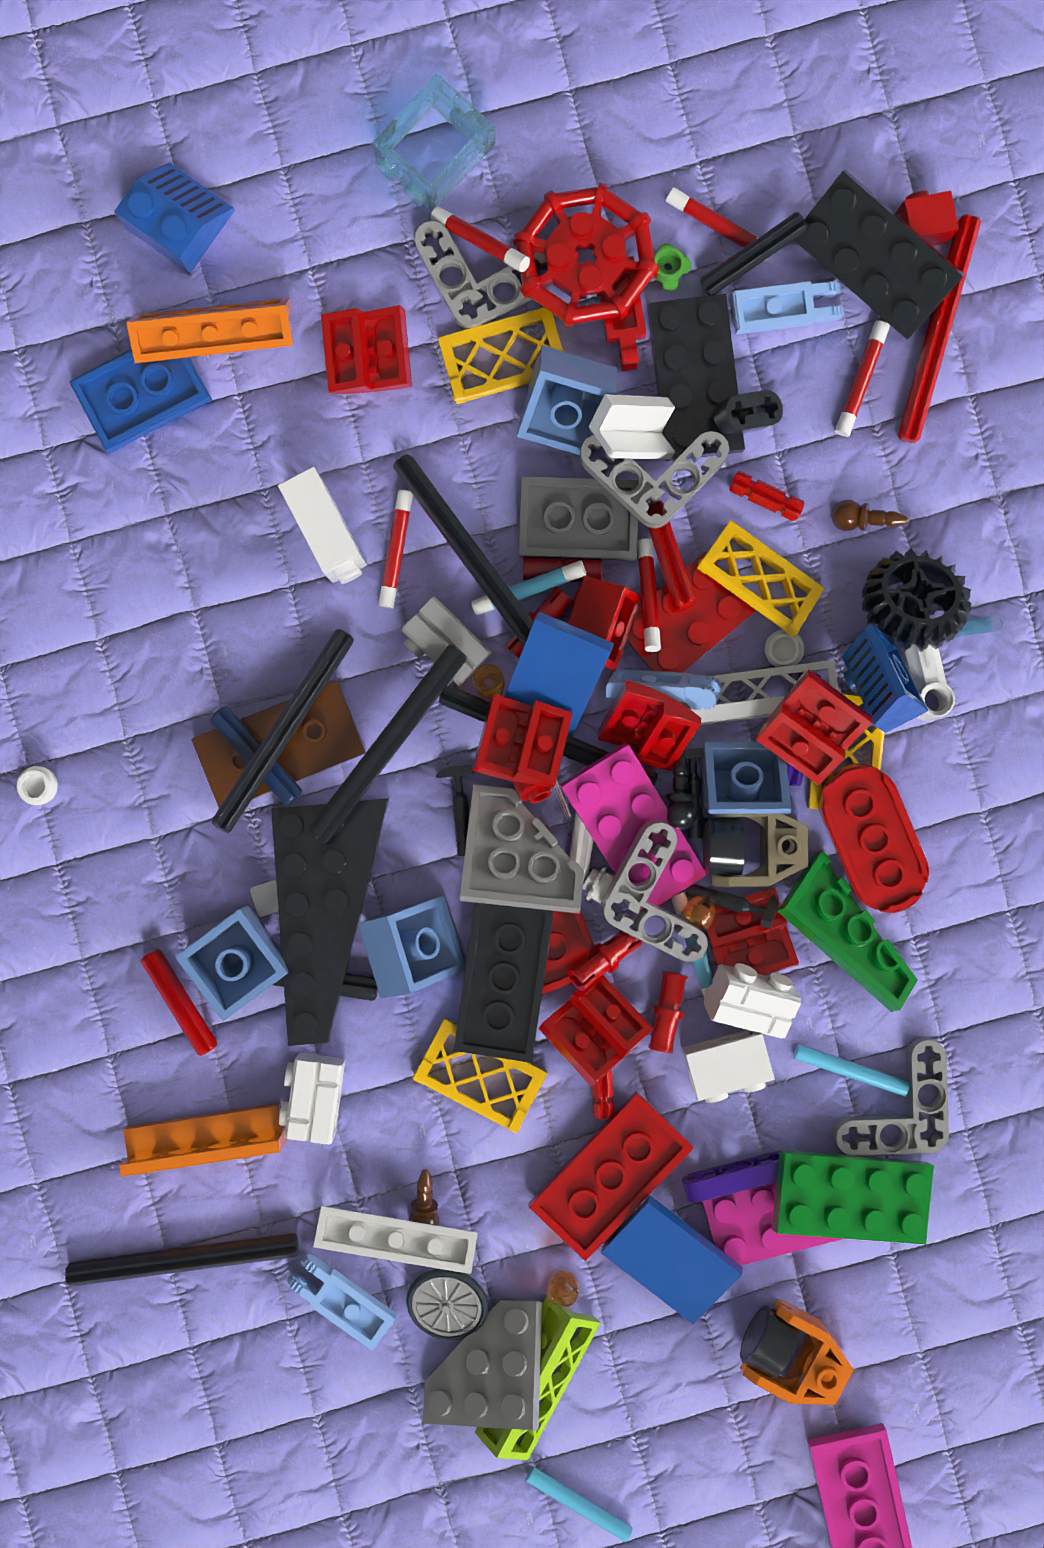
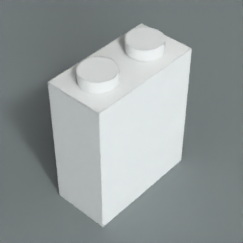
(323, 526)

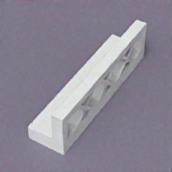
(760, 707)
(395, 1239)

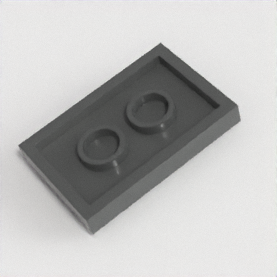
(575, 520)

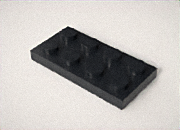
(877, 255)
(694, 367)
(503, 981)

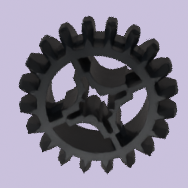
(925, 589)

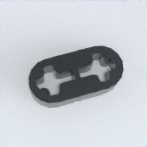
(746, 405)

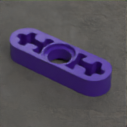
(731, 1177)

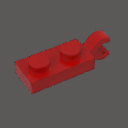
(627, 329)

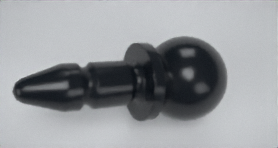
(681, 811)

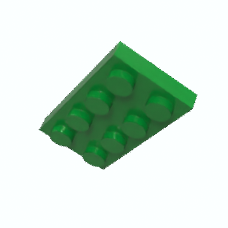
(852, 1197)

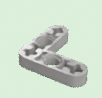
(467, 289)
(650, 489)
(637, 895)
(909, 1124)

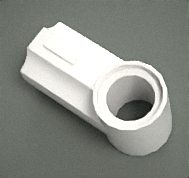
(929, 677)

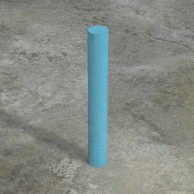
(851, 1070)
(579, 1504)

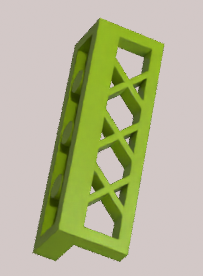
(556, 1332)

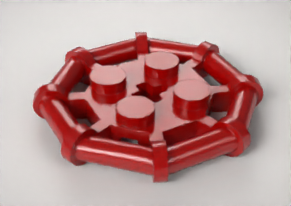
(591, 233)

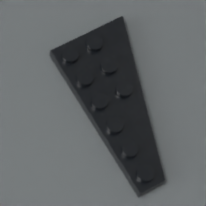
(320, 909)

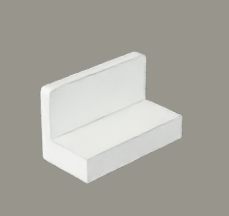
(633, 426)

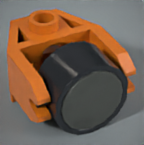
(767, 1348)

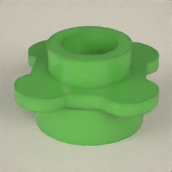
(680, 265)

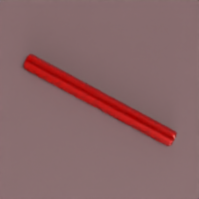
(938, 335)

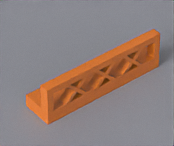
(210, 330)
(202, 1139)

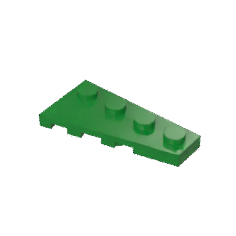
(835, 923)

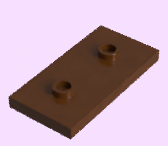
(320, 742)

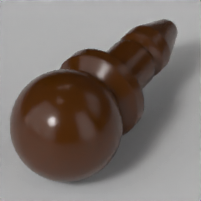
(850, 515)
(424, 1208)

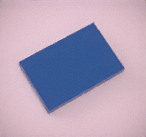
(134, 398)
(559, 667)
(671, 1260)

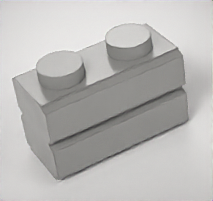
(437, 628)

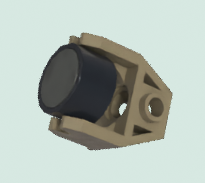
(726, 849)

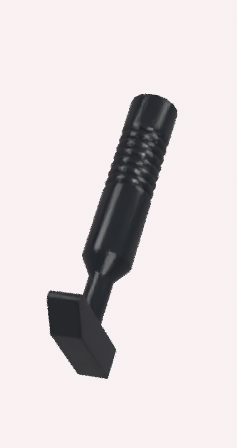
(695, 788)
(460, 804)
(735, 903)

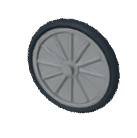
(447, 1304)

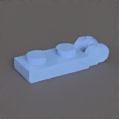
(783, 306)
(695, 690)
(343, 1302)

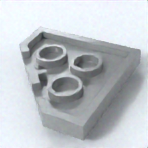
(515, 857)
(491, 1373)

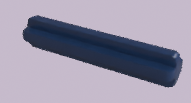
(246, 746)

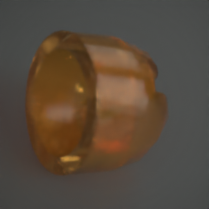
(495, 675)
(699, 914)
(559, 1292)

